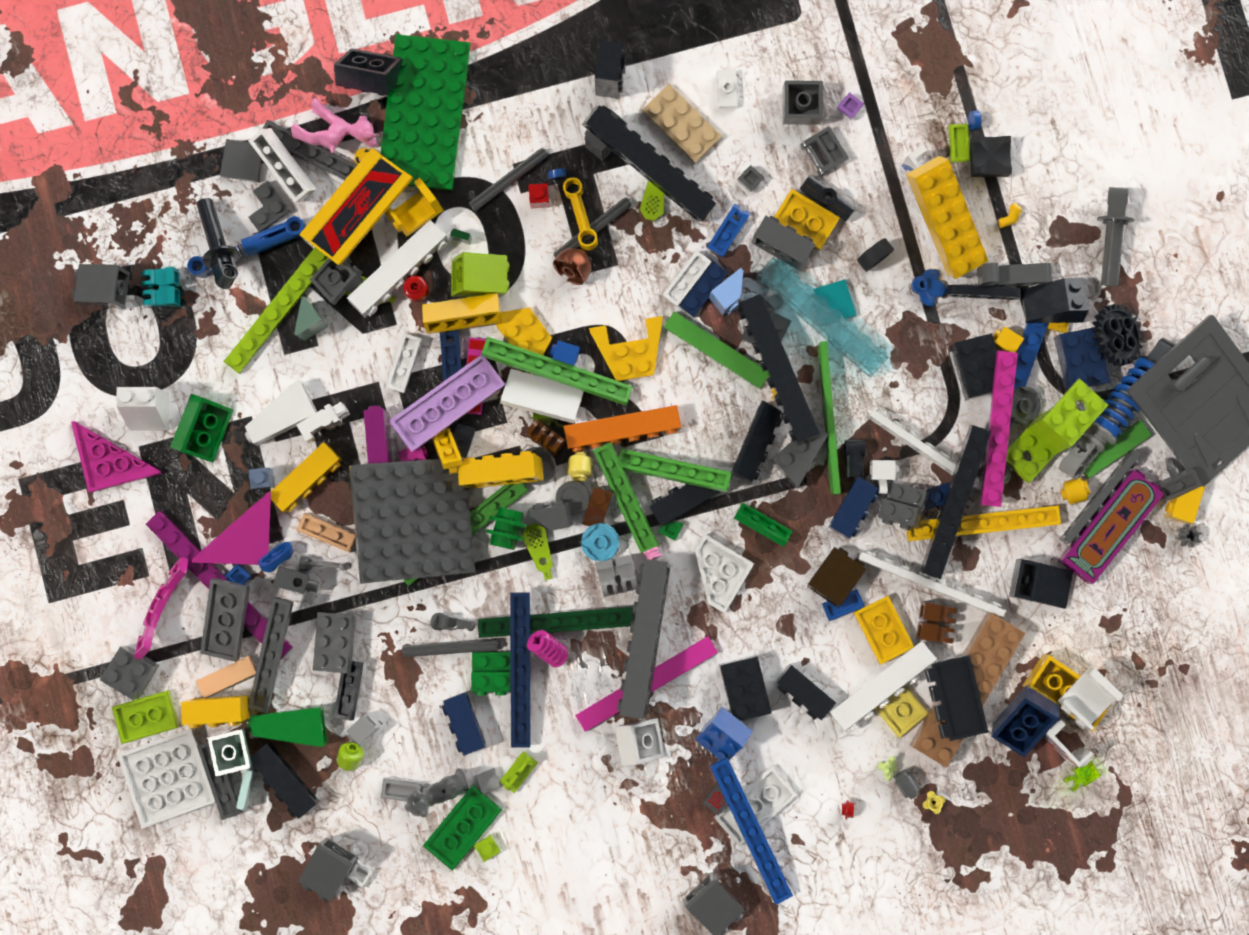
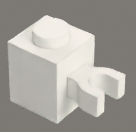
(882, 472)

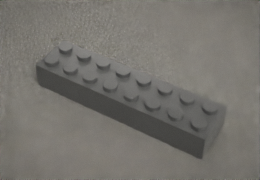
(645, 639)

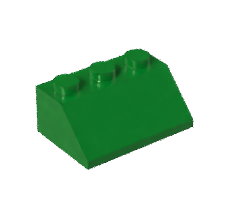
(201, 428)

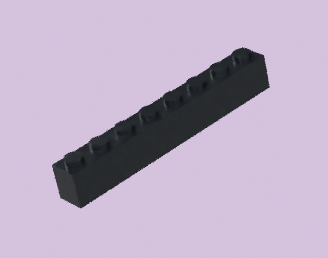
(649, 163)
(779, 370)
(955, 501)

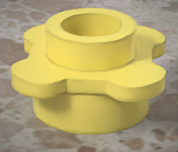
(936, 808)

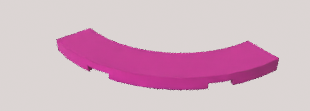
(151, 619)

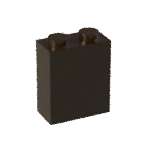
(837, 577)

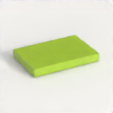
(145, 717)

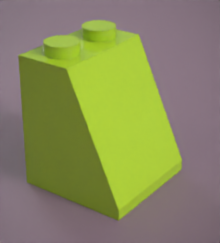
(479, 274)

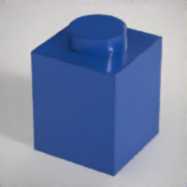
(565, 353)

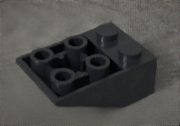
(1040, 583)

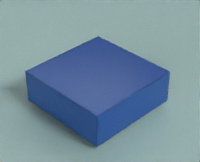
(238, 575)

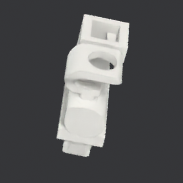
(322, 419)

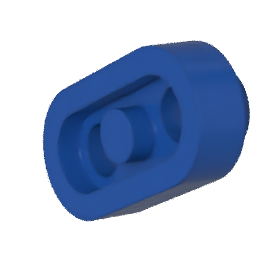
(276, 556)

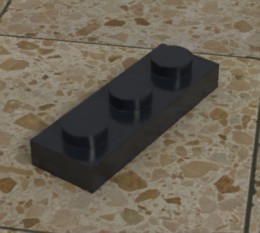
(348, 692)

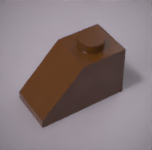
(597, 507)

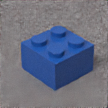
(724, 734)

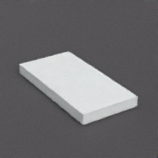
(541, 396)
(766, 797)

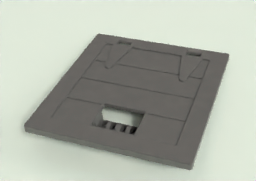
(1212, 413)

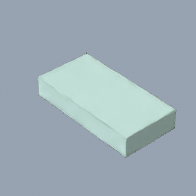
(246, 789)

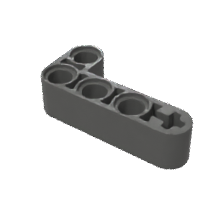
(1014, 275)

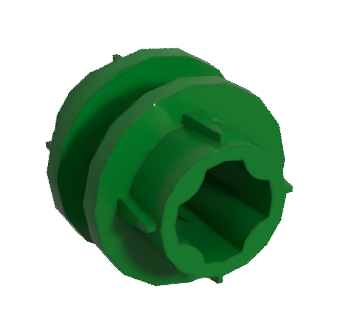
(506, 528)

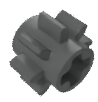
(1194, 535)

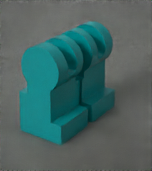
(167, 280)

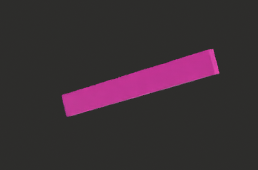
(662, 674)

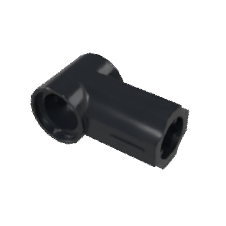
(854, 452)

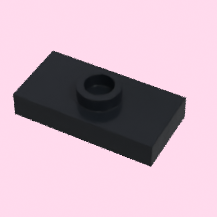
(463, 438)

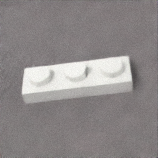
(686, 278)
(403, 363)

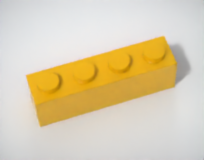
(462, 313)
(305, 477)

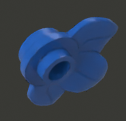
(931, 286)

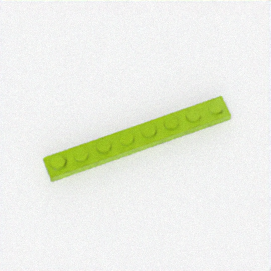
(275, 312)

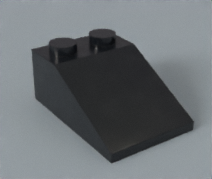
(1056, 302)

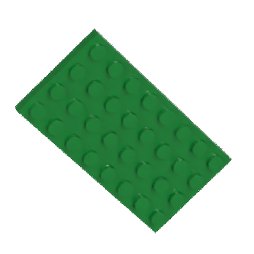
(426, 109)

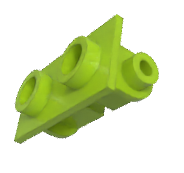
(518, 772)

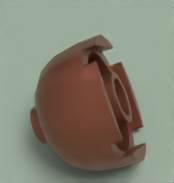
(574, 264)

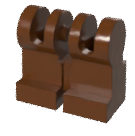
(539, 432)
(930, 629)

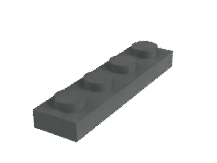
(220, 785)

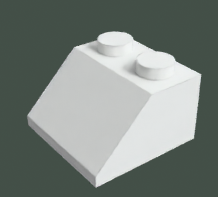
(639, 742)

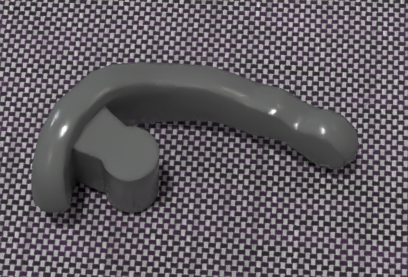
(441, 621)

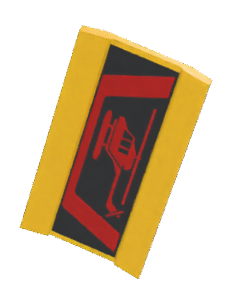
(356, 206)

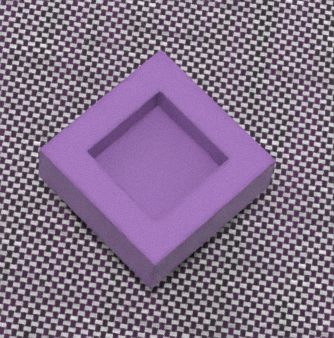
(850, 106)

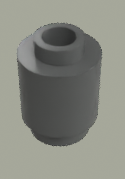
(907, 784)

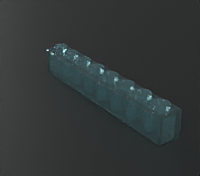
(822, 317)

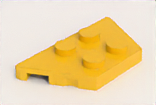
(524, 330)

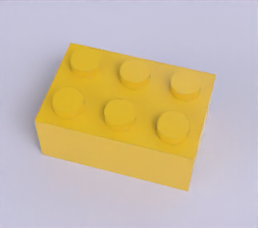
(215, 711)

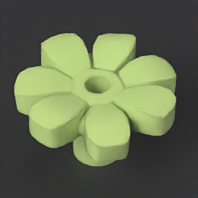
(888, 768)

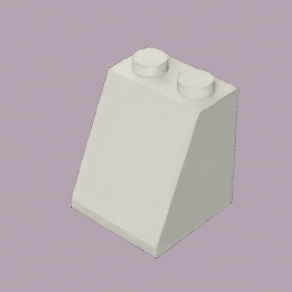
(143, 408)

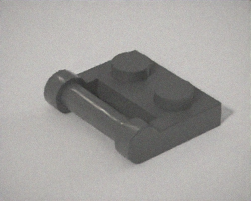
(830, 148)

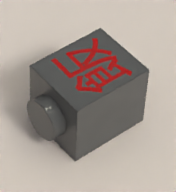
(715, 800)

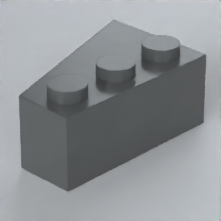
(796, 459)

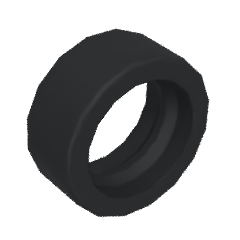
(875, 254)

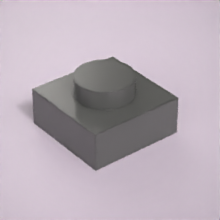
(750, 178)

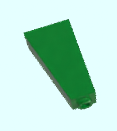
(295, 726)

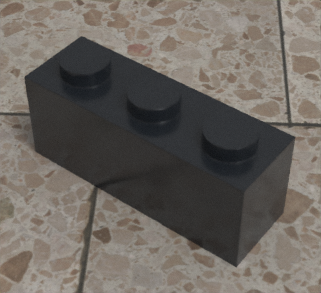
(804, 693)

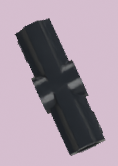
(837, 206)

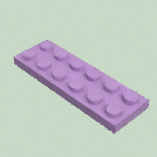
(447, 403)

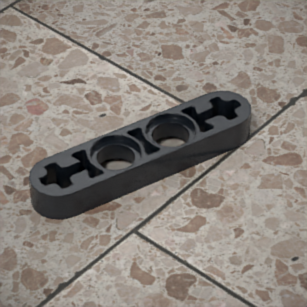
(984, 292)

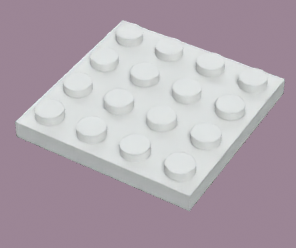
(166, 778)

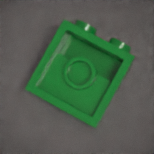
(491, 673)

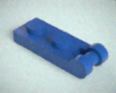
(728, 231)

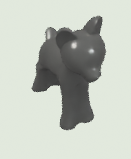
(439, 792)

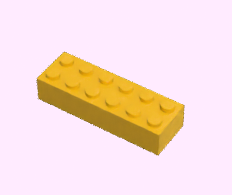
(947, 217)

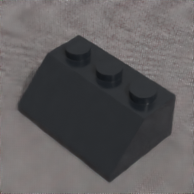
(367, 71)

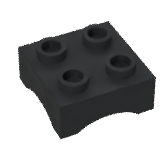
(990, 156)

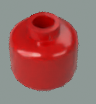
(419, 286)

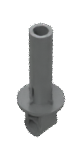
(1115, 224)

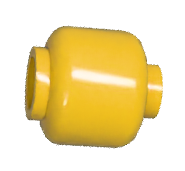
(1075, 491)

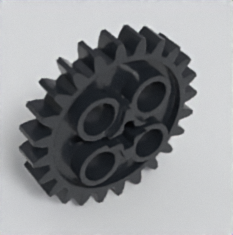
(1117, 335)

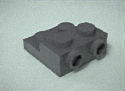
(336, 280)
(903, 506)

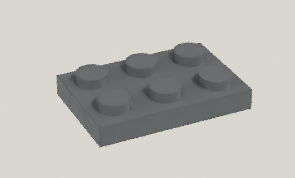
(334, 642)

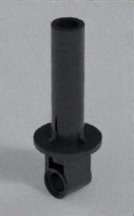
(219, 257)

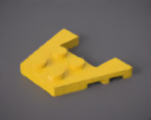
(631, 358)

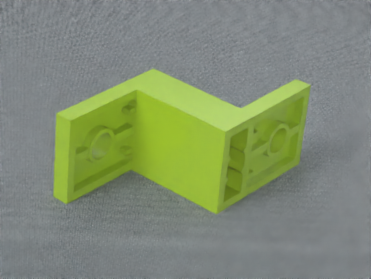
(1054, 430)

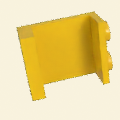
(415, 211)

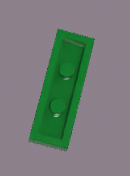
(763, 524)

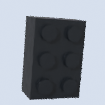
(610, 69)
(975, 365)
(745, 688)

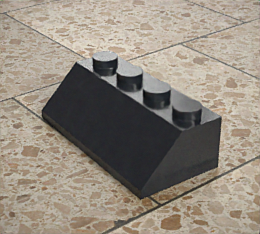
(756, 441)

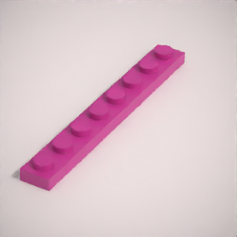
(999, 425)

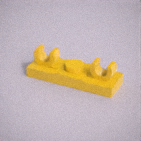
(447, 450)

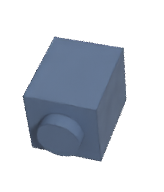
(261, 478)

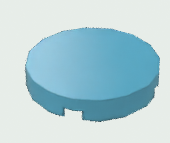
(600, 542)

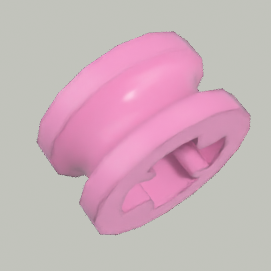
(652, 553)

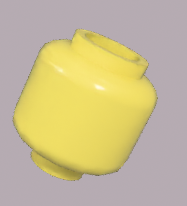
(579, 466)

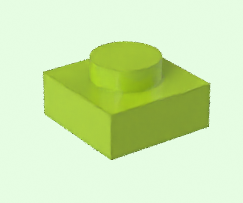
(487, 848)

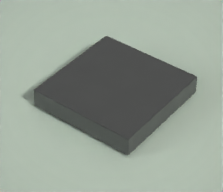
(240, 161)

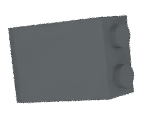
(101, 286)
(327, 869)
(713, 905)

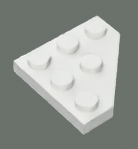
(720, 572)

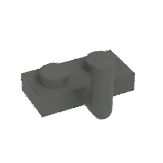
(1178, 482)

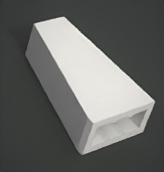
(281, 415)

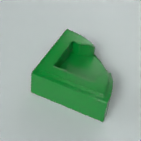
(671, 529)

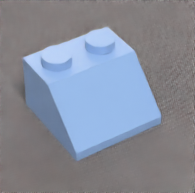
(728, 293)

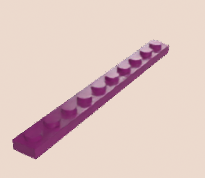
(183, 547)

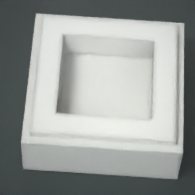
(360, 874)

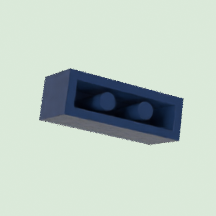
(853, 508)
(464, 723)

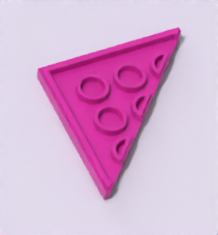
(106, 463)
(243, 540)

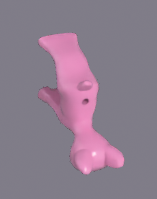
(338, 129)

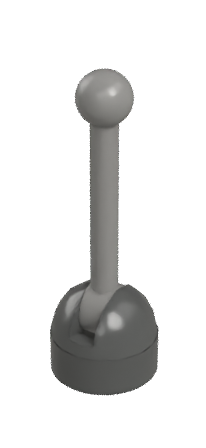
(307, 564)

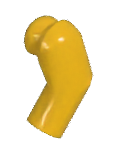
(1012, 218)

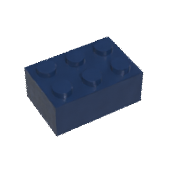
(1081, 359)
(1025, 721)

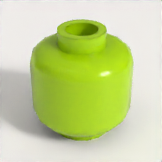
(350, 756)

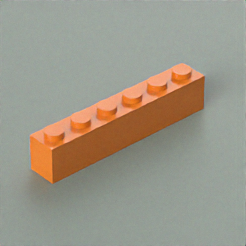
(622, 427)

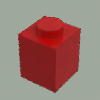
(539, 196)

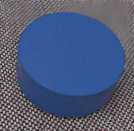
(974, 120)
(557, 174)

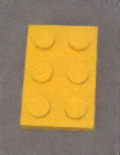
(807, 218)
(883, 630)

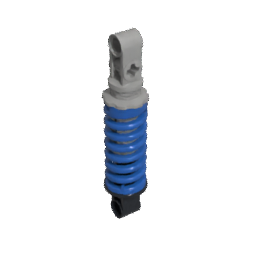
(1108, 424)

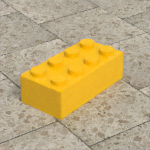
(500, 471)
(1053, 680)

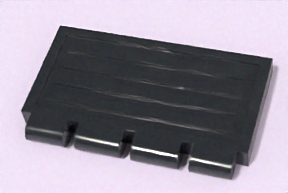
(958, 698)

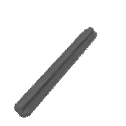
(508, 179)
(598, 224)
(450, 648)

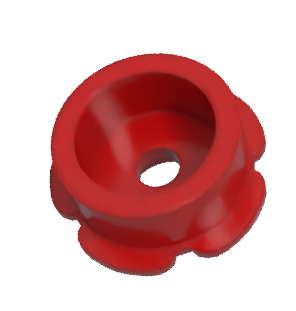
(848, 809)

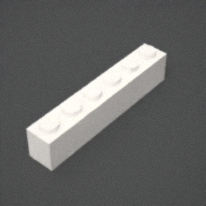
(397, 269)
(882, 687)

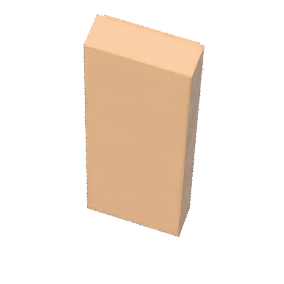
(326, 532)
(226, 676)

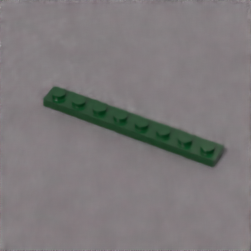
(560, 621)

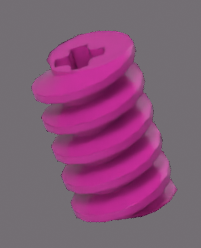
(547, 648)

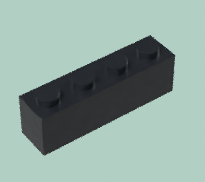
(679, 502)
(284, 780)

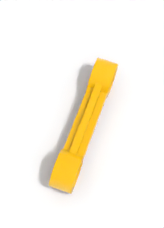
(580, 213)

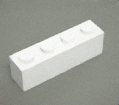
(282, 165)

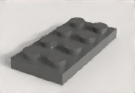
(224, 619)

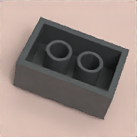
(783, 242)

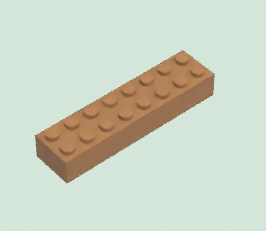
(989, 653)

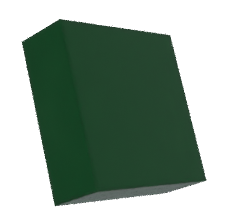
(461, 236)

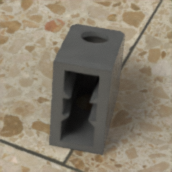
(285, 579)

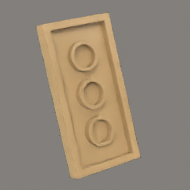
(681, 123)

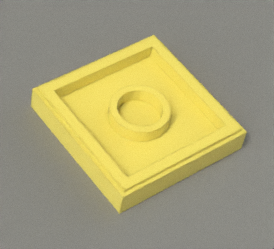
(902, 712)

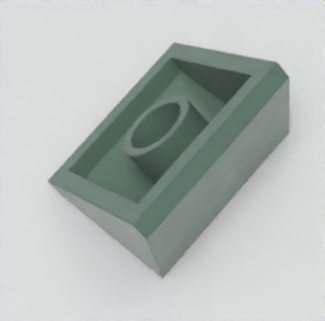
(308, 321)
(229, 752)

